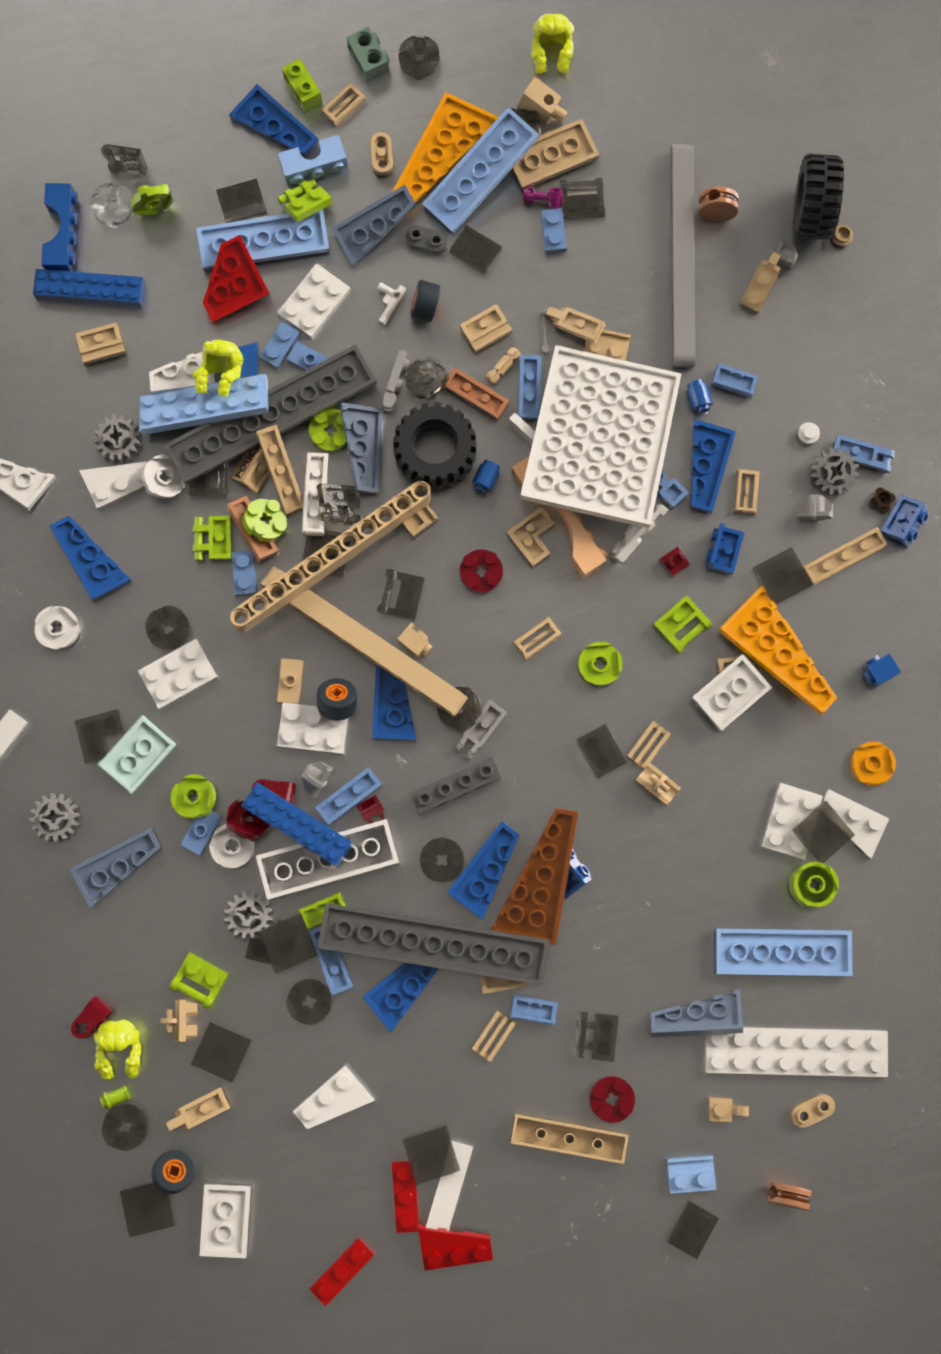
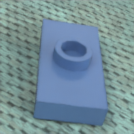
(304, 357)
(734, 380)
(200, 833)
(533, 1010)

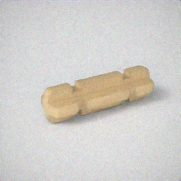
(503, 365)

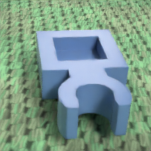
(671, 491)

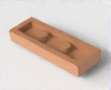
(476, 393)
(260, 549)

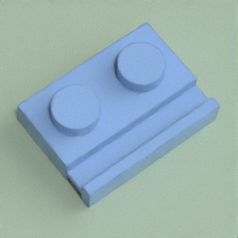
(691, 1174)

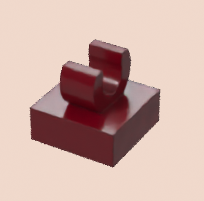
(674, 562)
(370, 808)

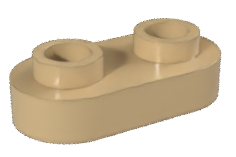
(381, 155)
(813, 1110)

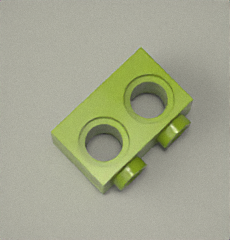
(302, 85)

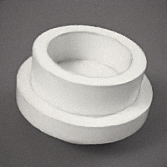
(808, 433)

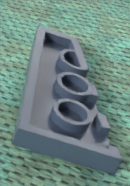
(367, 227)
(363, 440)
(107, 869)
(707, 1017)

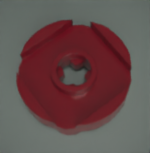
(473, 580)
(242, 828)
(600, 1093)

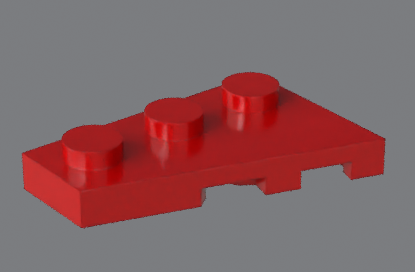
(450, 1249)

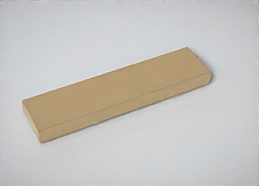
(280, 469)
(845, 556)

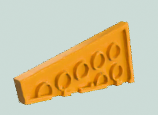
(444, 143)
(772, 644)

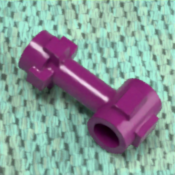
(554, 196)

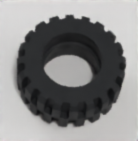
(818, 196)
(435, 419)

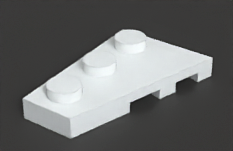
(177, 375)
(113, 483)
(23, 484)
(632, 537)
(863, 822)
(332, 1099)

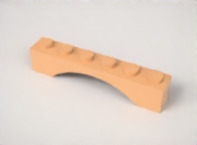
(585, 553)

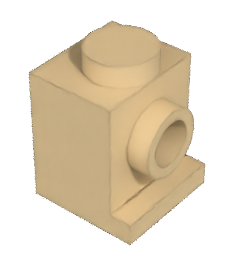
(414, 641)

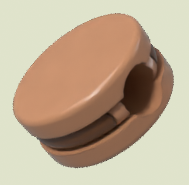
(718, 204)
(789, 1196)

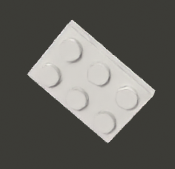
(314, 301)
(177, 674)
(731, 692)
(308, 730)
(788, 810)
(225, 1220)

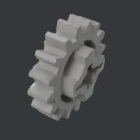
(109, 438)
(841, 462)
(54, 826)
(239, 915)

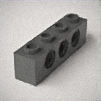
(455, 786)

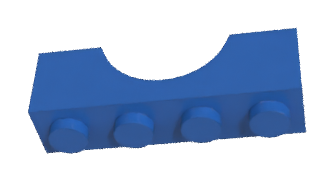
(58, 252)

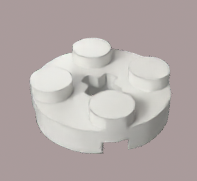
(155, 485)
(69, 629)
(228, 858)

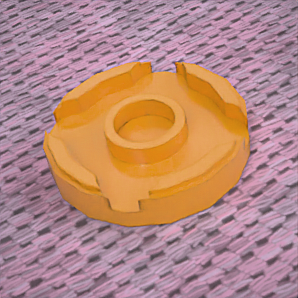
(873, 763)

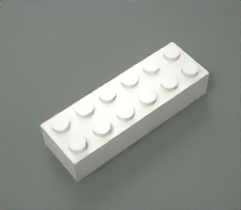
(299, 869)

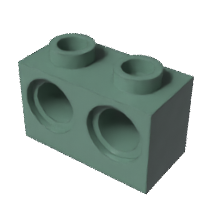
(364, 54)

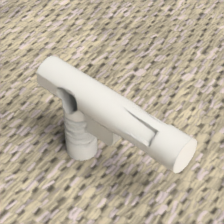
(390, 301)

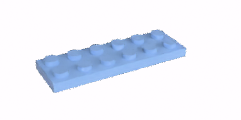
(481, 170)
(266, 238)
(187, 408)
(784, 952)

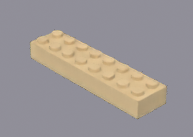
(569, 1138)

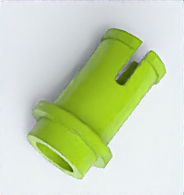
(114, 1097)

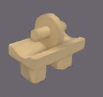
(658, 784)
(181, 1030)

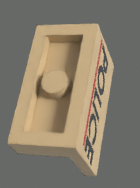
(251, 469)

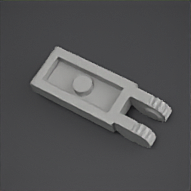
(394, 383)
(482, 730)

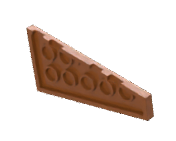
(539, 893)

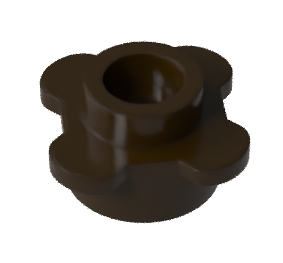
(888, 497)

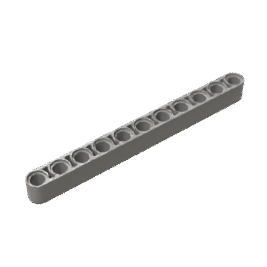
(682, 255)

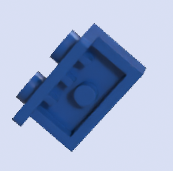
(725, 549)

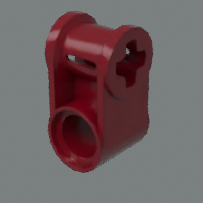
(281, 788)
(93, 1015)

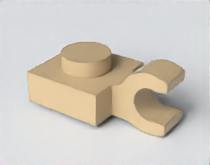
(722, 1109)

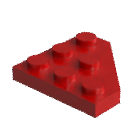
(233, 281)

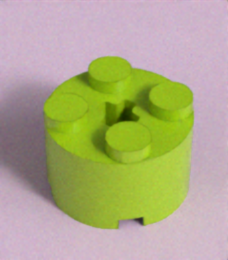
(803, 877)

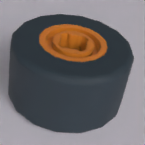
(425, 301)
(336, 699)
(165, 1175)

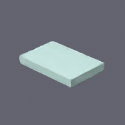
(136, 754)

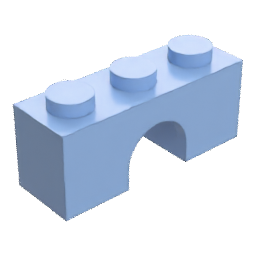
(298, 168)

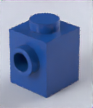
(880, 670)

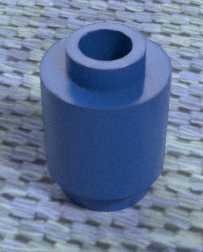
(699, 396)
(486, 476)

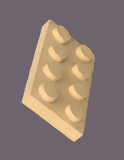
(556, 154)

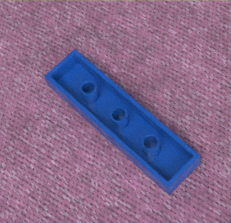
(88, 287)
(297, 824)

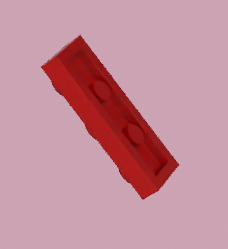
(405, 1197)
(342, 1271)

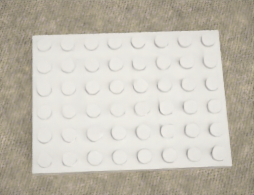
(601, 437)

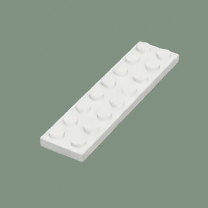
(798, 1052)

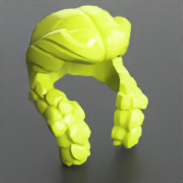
(555, 28)
(217, 358)
(115, 1037)

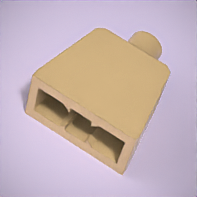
(543, 100)

